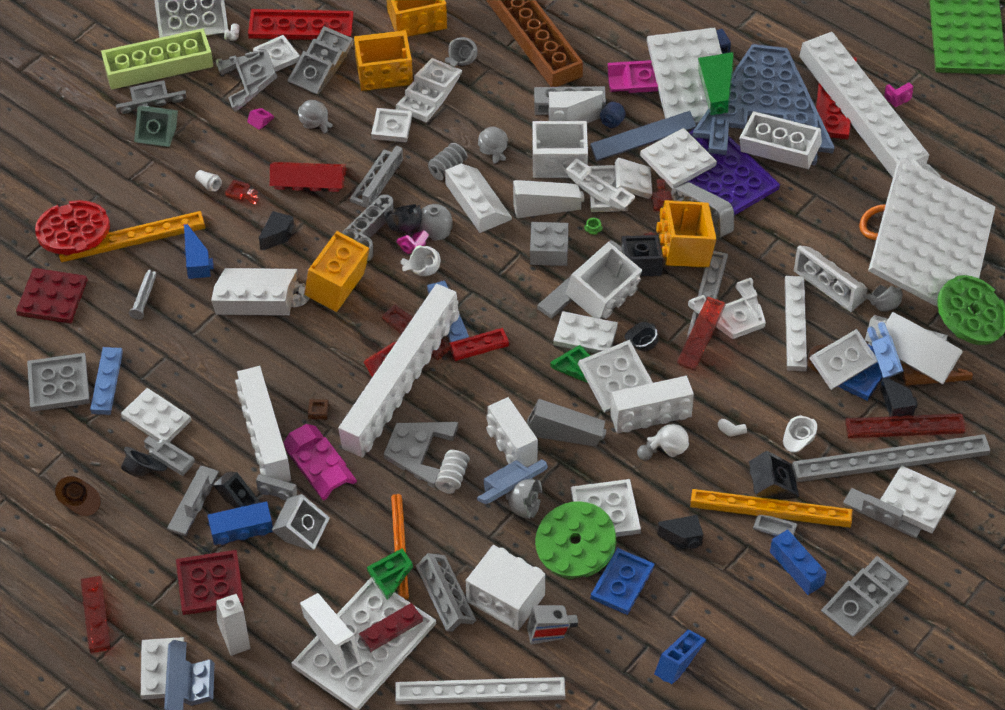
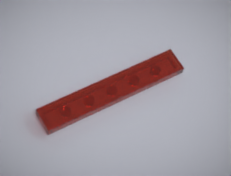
(905, 425)

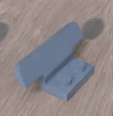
(506, 479)
(186, 681)

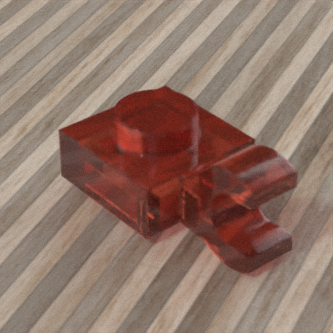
(240, 190)
(660, 196)

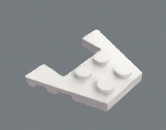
(740, 315)

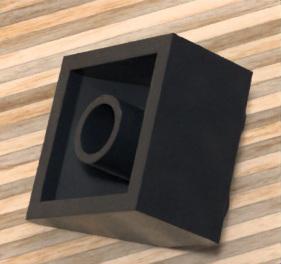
(644, 252)
(773, 477)

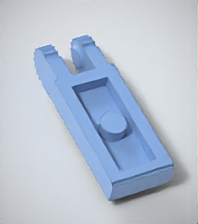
(885, 351)

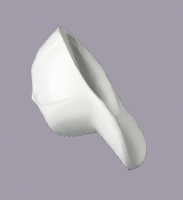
(799, 433)

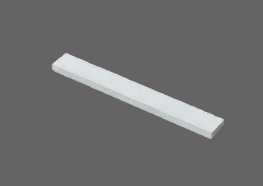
(480, 690)

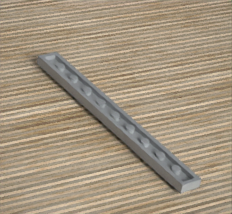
(890, 458)

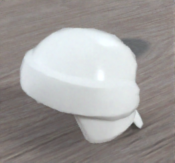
(423, 261)
(671, 438)

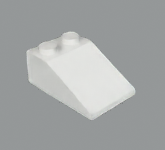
(575, 105)

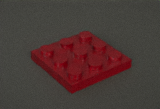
(52, 295)
(208, 579)

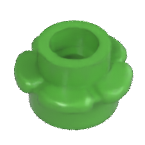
(593, 226)

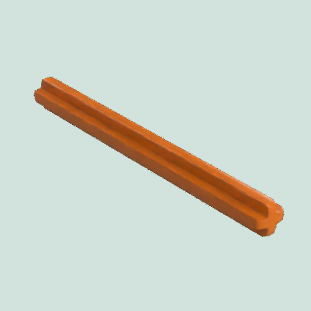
(399, 537)

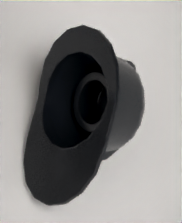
(139, 463)

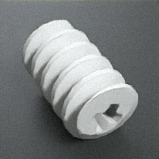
(452, 471)

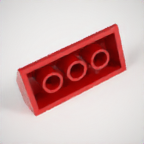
(307, 175)

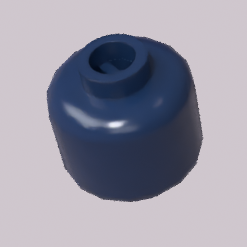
(612, 115)

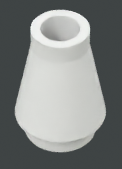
(210, 181)

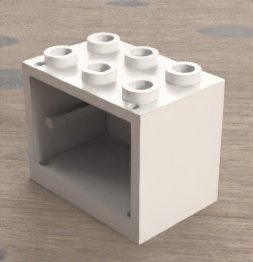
(557, 146)
(604, 282)
(505, 587)

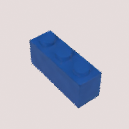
(240, 523)
(798, 562)

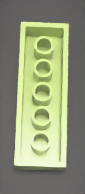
(157, 58)

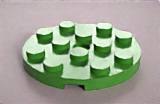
(954, 307)
(578, 559)

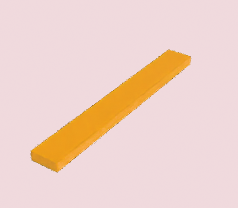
(143, 234)
(771, 507)

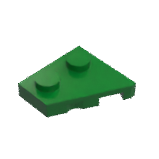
(569, 361)
(390, 572)

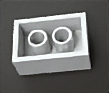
(512, 433)

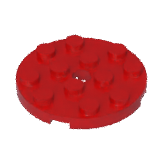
(90, 230)

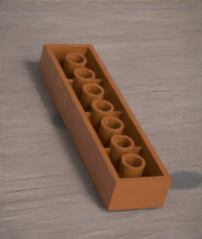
(539, 40)

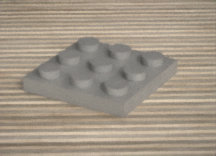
(58, 382)

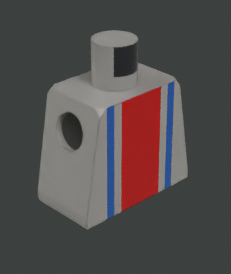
(549, 623)

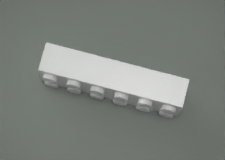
(262, 424)

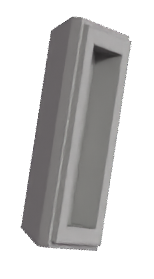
(773, 525)

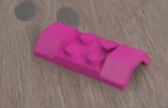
(632, 76)
(317, 460)

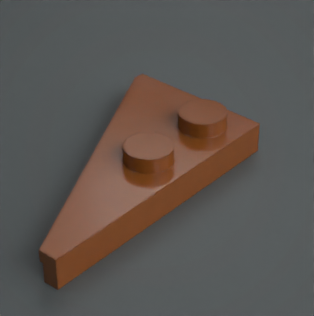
(913, 377)

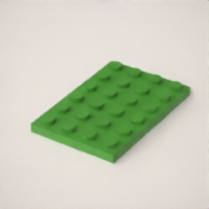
(967, 36)

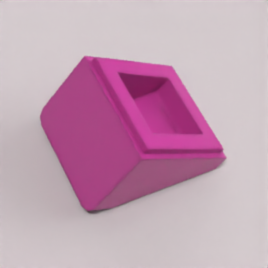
(259, 118)

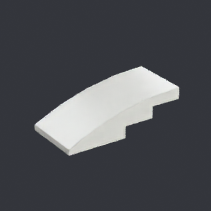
(429, 89)
(921, 348)

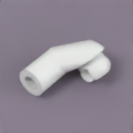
(233, 34)
(730, 429)

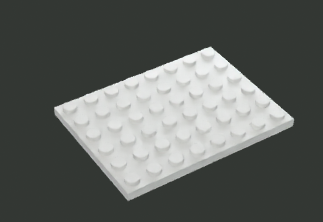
(929, 233)

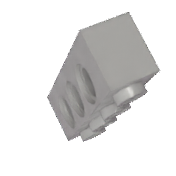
(541, 96)

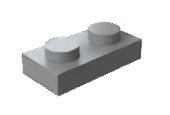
(275, 487)

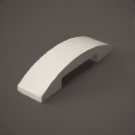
(596, 187)

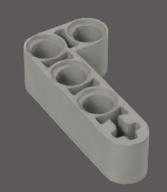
(721, 210)
(370, 222)

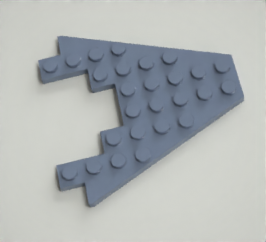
(765, 84)

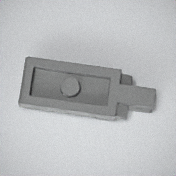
(169, 455)

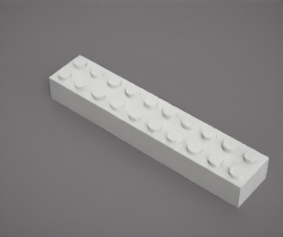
(861, 102)
(399, 371)

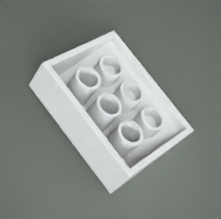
(190, 15)
(254, 291)

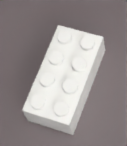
(780, 140)
(651, 404)

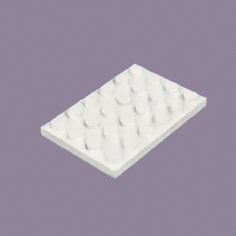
(676, 69)
(360, 683)

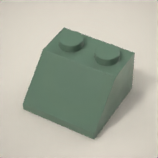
(155, 125)

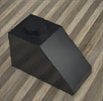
(277, 230)
(897, 398)
(235, 490)
(682, 532)

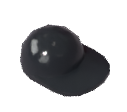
(643, 336)

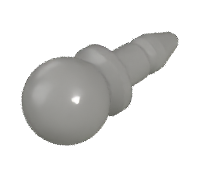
(645, 451)

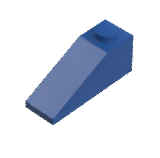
(197, 256)
(679, 656)

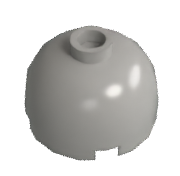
(436, 221)
(524, 497)

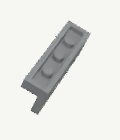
(378, 181)
(442, 591)

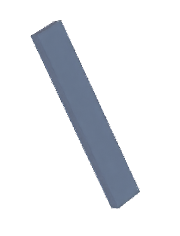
(641, 136)

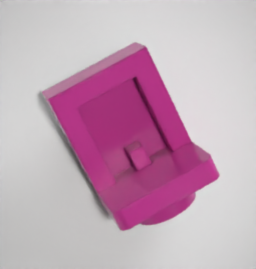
(900, 95)
(409, 243)

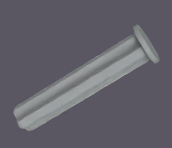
(142, 297)

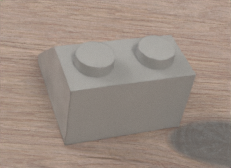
(300, 522)

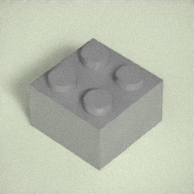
(549, 243)

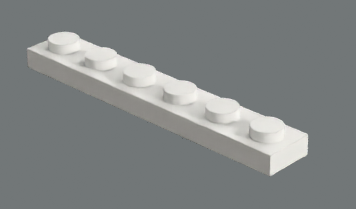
(795, 323)

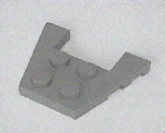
(255, 72)
(410, 444)

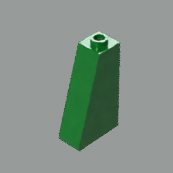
(716, 79)

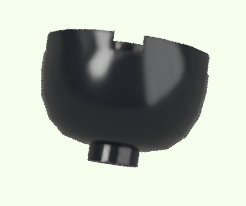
(404, 219)

